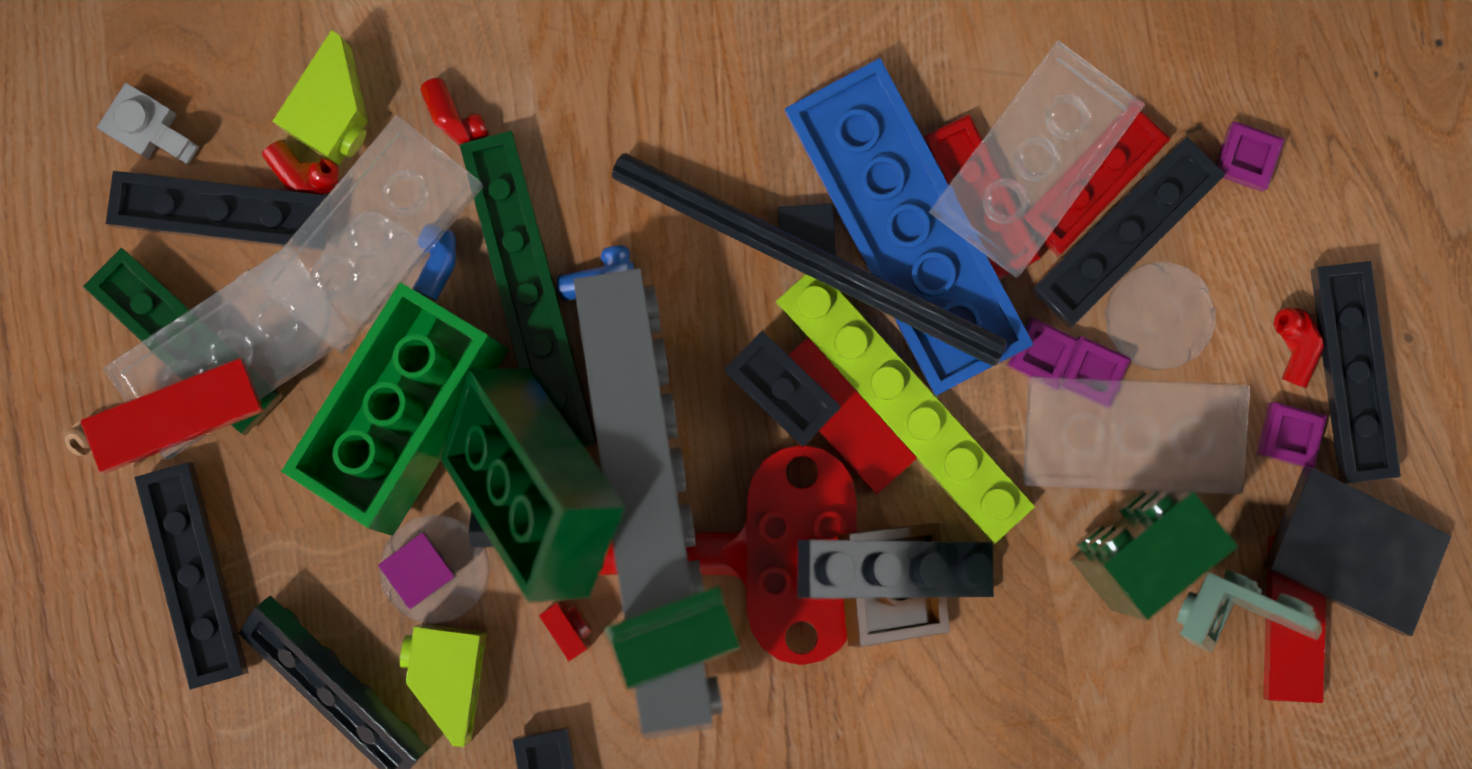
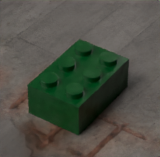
(1152, 551)

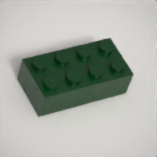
(531, 485)

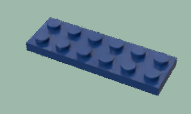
(883, 192)

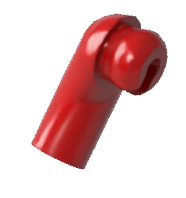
(446, 117)
(301, 176)
(1302, 340)

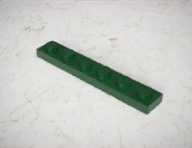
(525, 277)

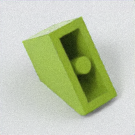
(327, 103)
(446, 675)

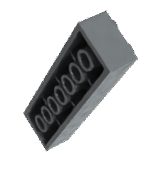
(636, 460)

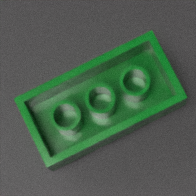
(391, 411)

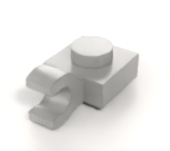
(144, 125)

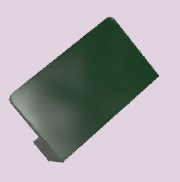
(672, 638)

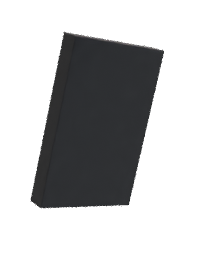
(1357, 551)

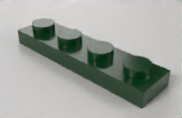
(147, 307)

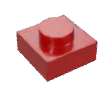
(567, 628)

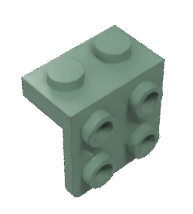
(1207, 612)

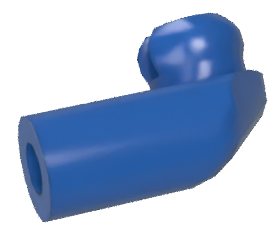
(614, 260)
(437, 267)

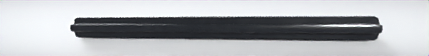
(810, 259)

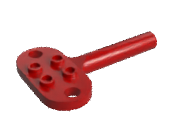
(767, 551)

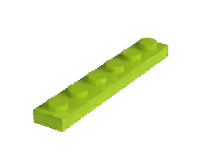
(906, 406)

